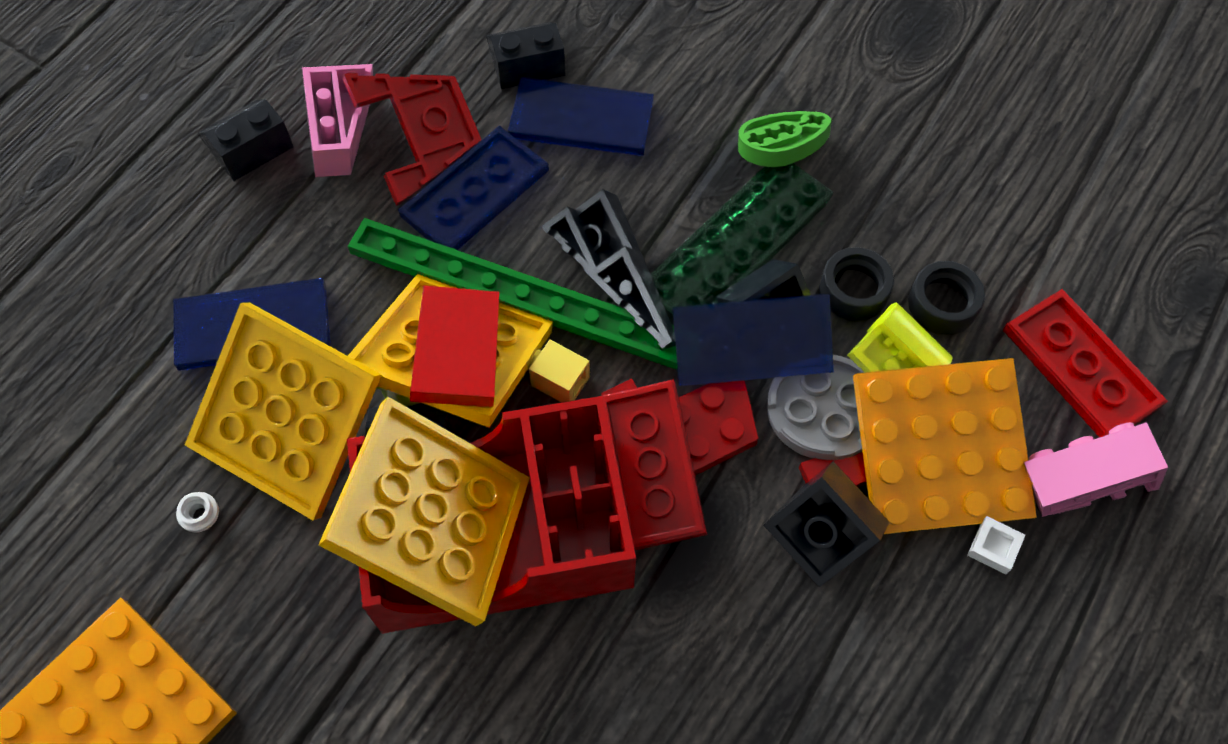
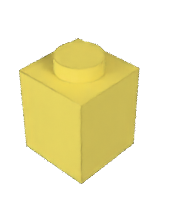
(559, 372)

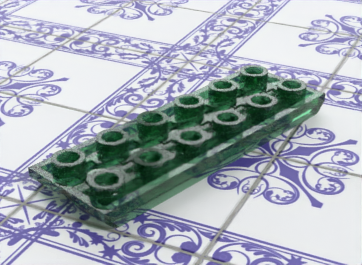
(740, 236)

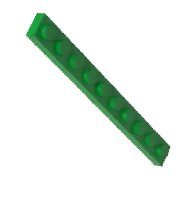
(563, 306)

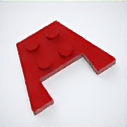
(432, 119)
(715, 421)

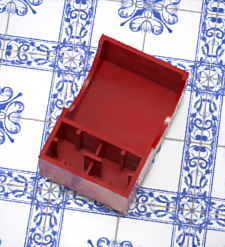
(569, 528)

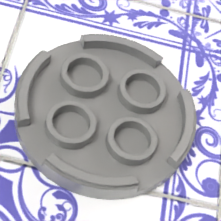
(817, 412)

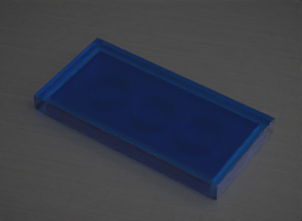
(581, 116)
(474, 189)
(205, 320)
(753, 339)

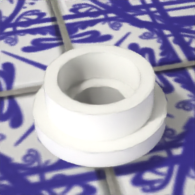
(193, 502)

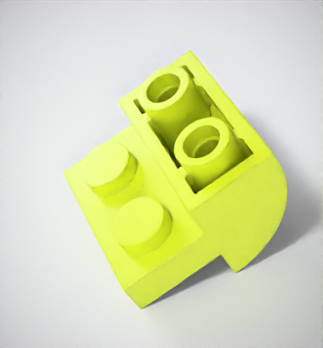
(897, 343)

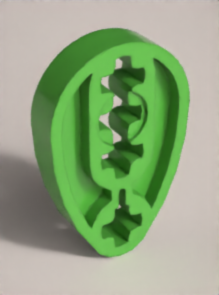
(783, 137)

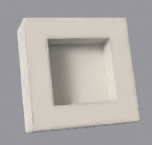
(996, 545)

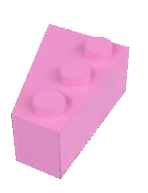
(332, 118)
(1096, 469)

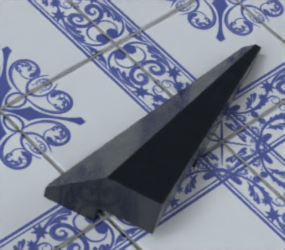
(606, 248)

